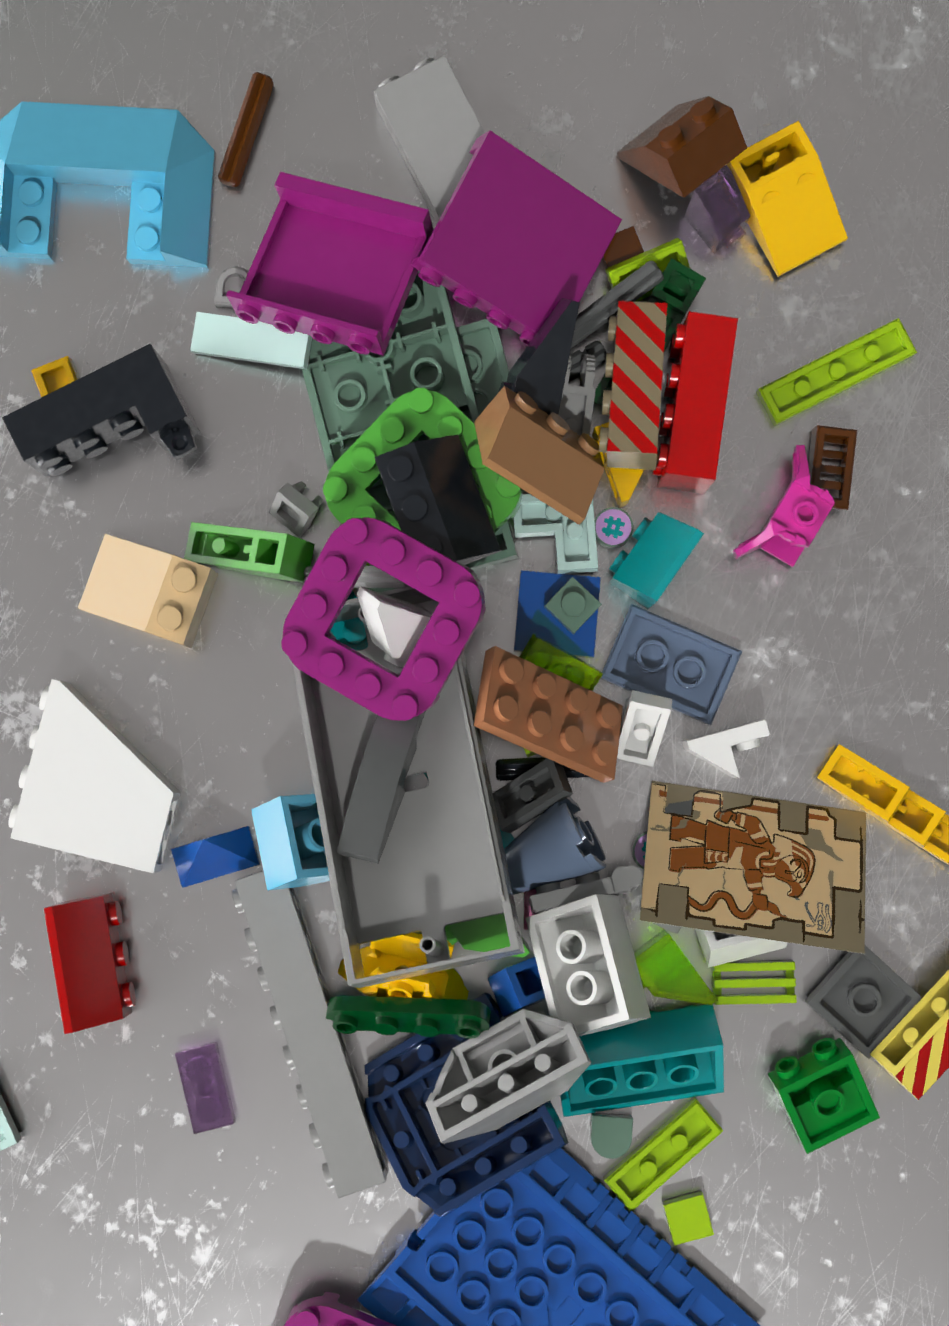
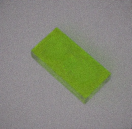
(560, 662)

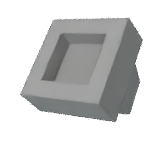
(294, 508)

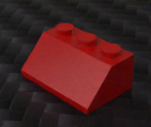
(89, 962)

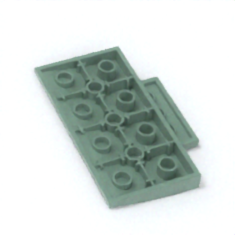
(423, 352)

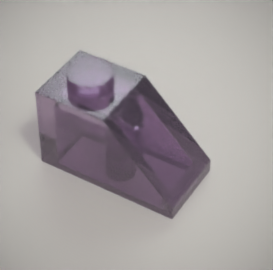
(718, 211)

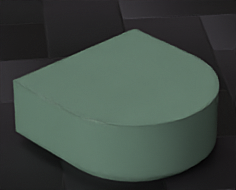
(611, 1134)

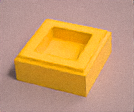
(54, 375)

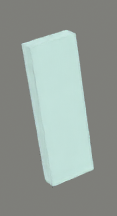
(250, 342)

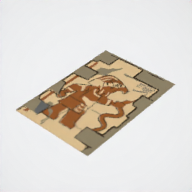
(755, 867)

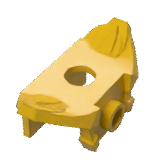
(404, 953)

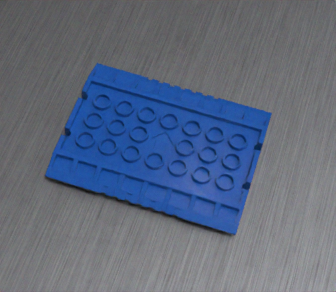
(544, 1254)

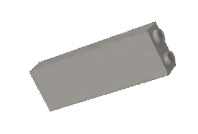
(430, 128)

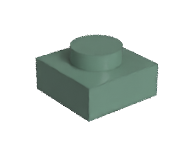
(572, 605)

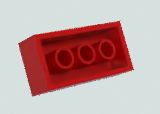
(697, 402)

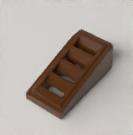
(847, 440)

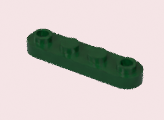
(409, 1015)

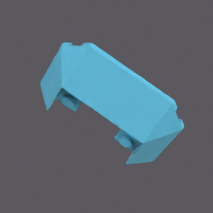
(111, 146)

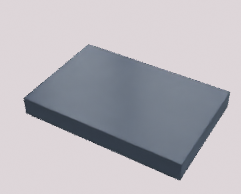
(671, 663)

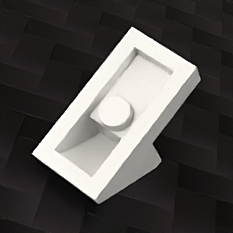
(643, 727)
(717, 749)

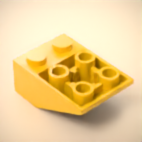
(788, 199)

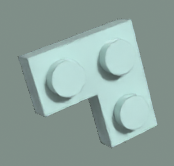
(573, 542)

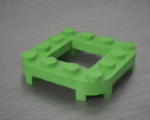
(399, 425)

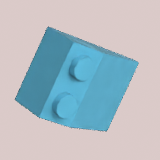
(291, 842)

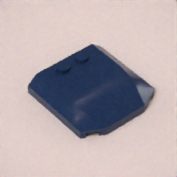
(458, 1170)

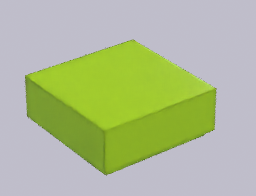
(688, 1218)

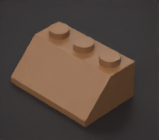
(539, 453)

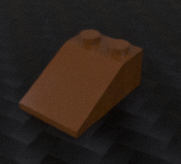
(686, 145)

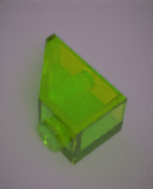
(669, 972)

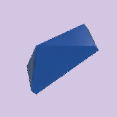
(215, 856)

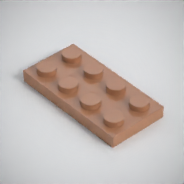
(548, 715)

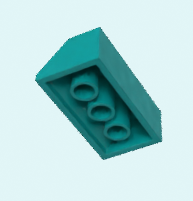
(650, 1062)

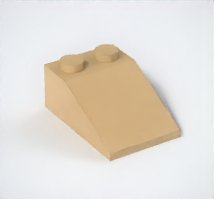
(148, 590)

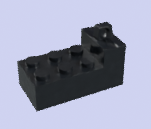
(102, 409)

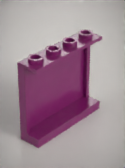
(515, 239)
(334, 264)

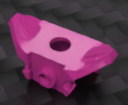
(794, 518)

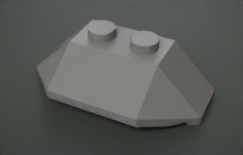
(505, 1074)

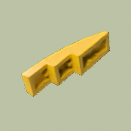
(888, 801)

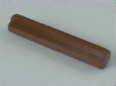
(245, 130)

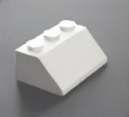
(588, 964)

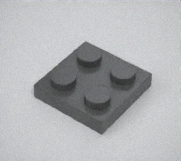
(863, 999)

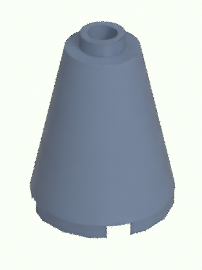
(554, 849)

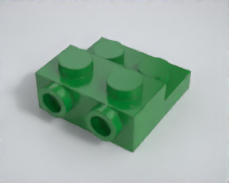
(823, 1093)

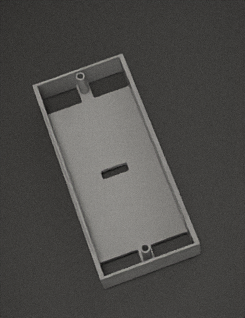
(446, 840)

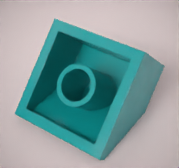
(654, 559)

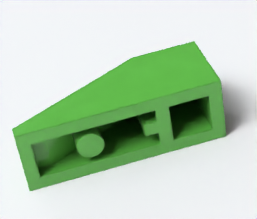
(249, 551)

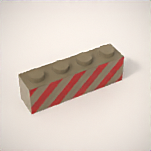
(636, 385)

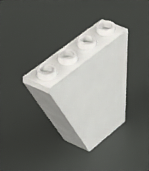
(91, 788)

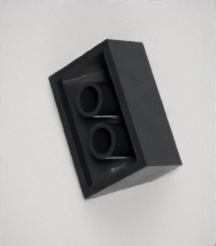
(438, 498)

